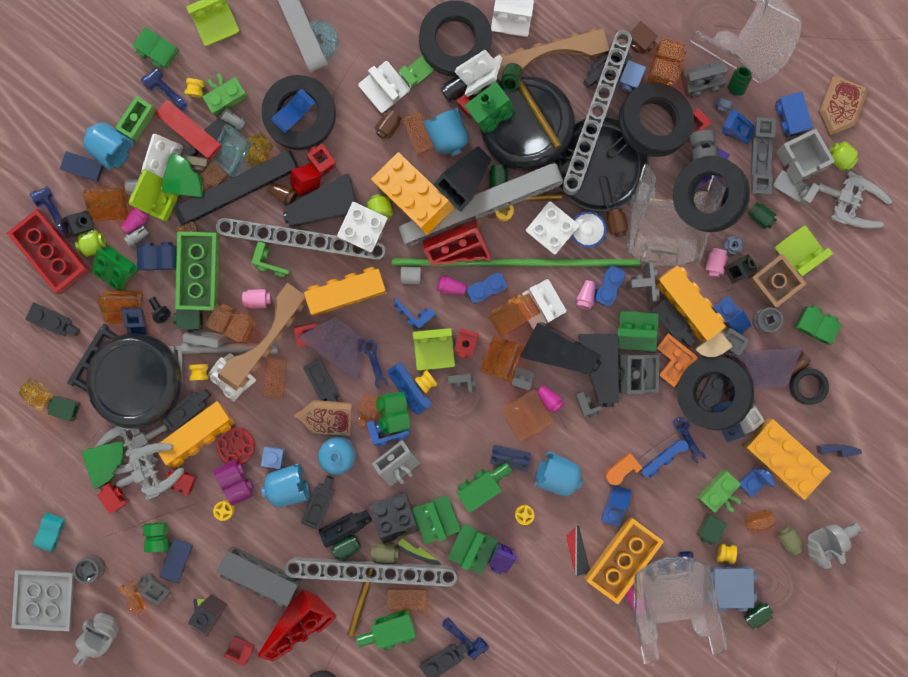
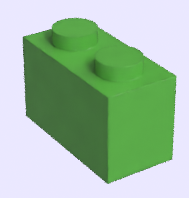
(136, 119)

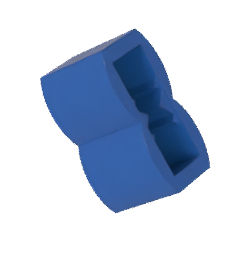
(491, 286)
(607, 291)

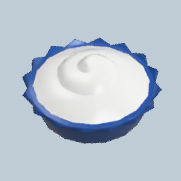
(590, 229)

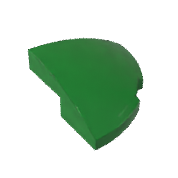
(181, 178)
(102, 462)

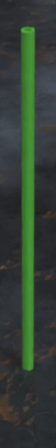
(526, 262)

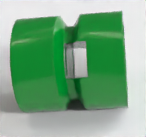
(156, 537)

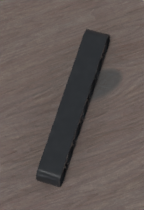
(236, 188)

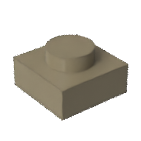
(198, 164)

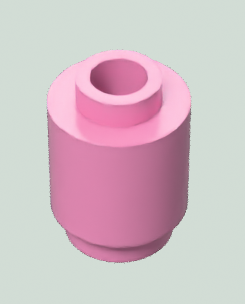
(716, 261)
(256, 298)

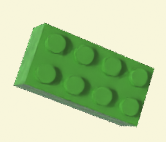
(197, 270)

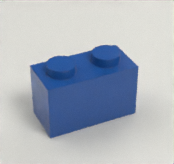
(793, 114)

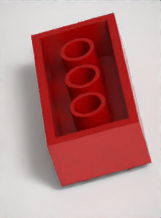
(48, 251)

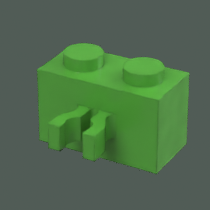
(224, 96)
(719, 491)

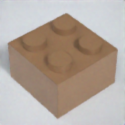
(776, 281)

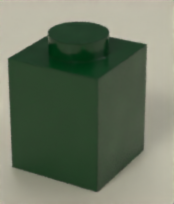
(188, 319)
(63, 408)
(711, 529)

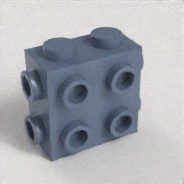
(734, 587)

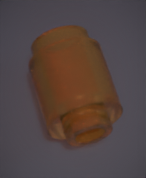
(760, 521)

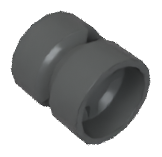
(703, 144)
(767, 320)
(89, 569)

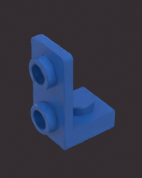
(293, 111)
(424, 316)
(375, 431)
(755, 481)

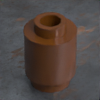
(387, 125)
(617, 222)

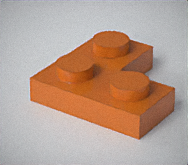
(679, 358)

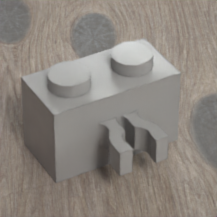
(396, 463)

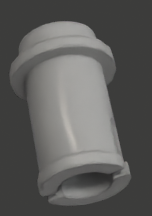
(233, 119)
(136, 236)

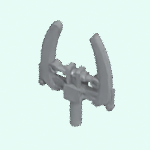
(846, 197)
(138, 440)
(143, 473)

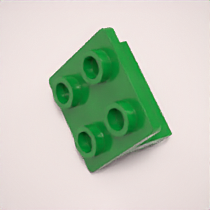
(113, 268)
(638, 331)
(436, 519)
(472, 549)

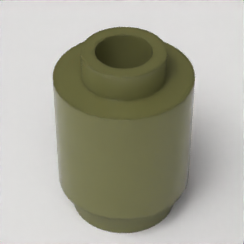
(790, 540)
(384, 553)

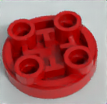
(235, 445)

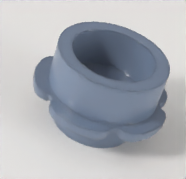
(724, 104)
(733, 250)

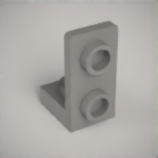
(799, 192)

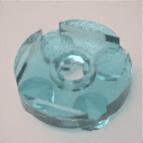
(328, 36)

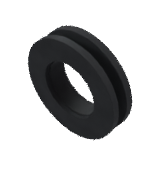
(442, 14)
(283, 90)
(669, 99)
(735, 204)
(735, 412)

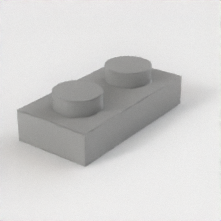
(206, 338)

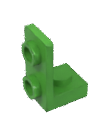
(415, 72)
(261, 253)

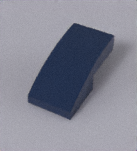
(81, 166)
(135, 320)
(842, 450)
(176, 561)

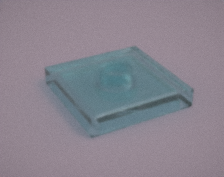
(233, 150)

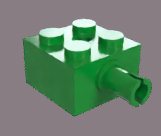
(490, 108)
(482, 487)
(390, 630)

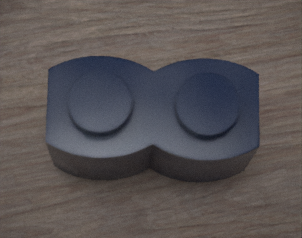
(156, 257)

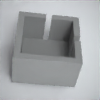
(805, 156)

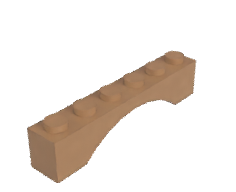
(587, 45)
(239, 367)

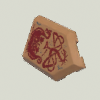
(842, 105)
(326, 418)

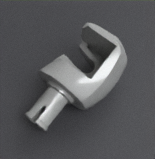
(831, 543)
(96, 637)

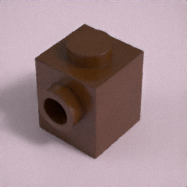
(642, 38)

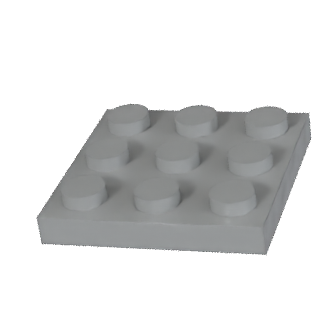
(43, 600)

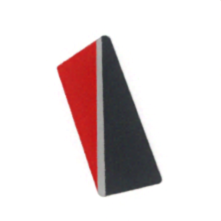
(577, 552)

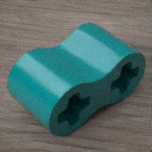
(49, 532)

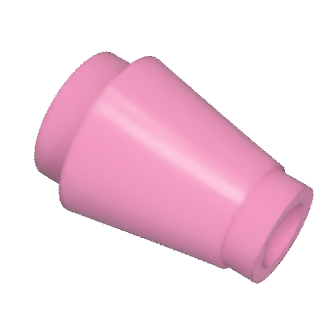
(586, 296)

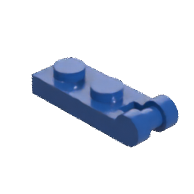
(405, 384)
(664, 457)

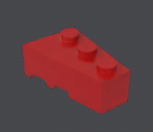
(457, 244)

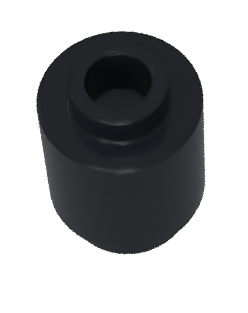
(454, 88)

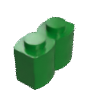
(156, 48)
(818, 325)
(393, 413)

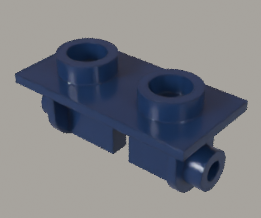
(732, 433)
(514, 458)

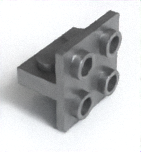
(646, 281)

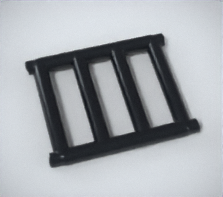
(84, 362)

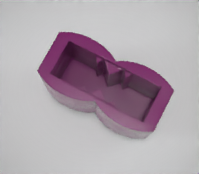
(233, 482)

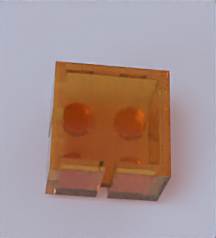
(666, 62)
(510, 316)
(232, 324)

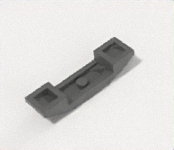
(762, 156)

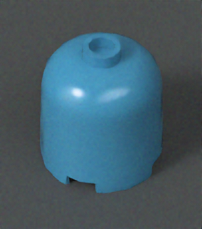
(447, 132)
(107, 145)
(337, 455)
(558, 475)
(286, 486)

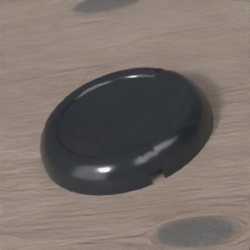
(520, 139)
(611, 172)
(133, 380)

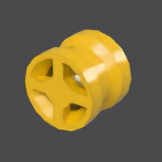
(194, 88)
(505, 214)
(199, 372)
(426, 381)
(221, 512)
(524, 517)
(727, 553)

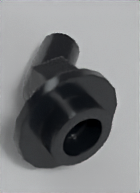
(160, 313)

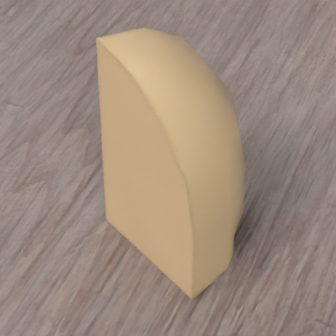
(715, 346)

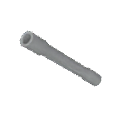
(187, 348)

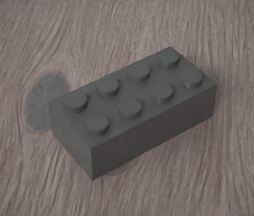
(259, 576)

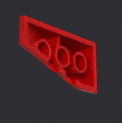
(301, 618)

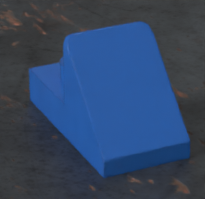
(738, 127)
(732, 315)
(616, 505)

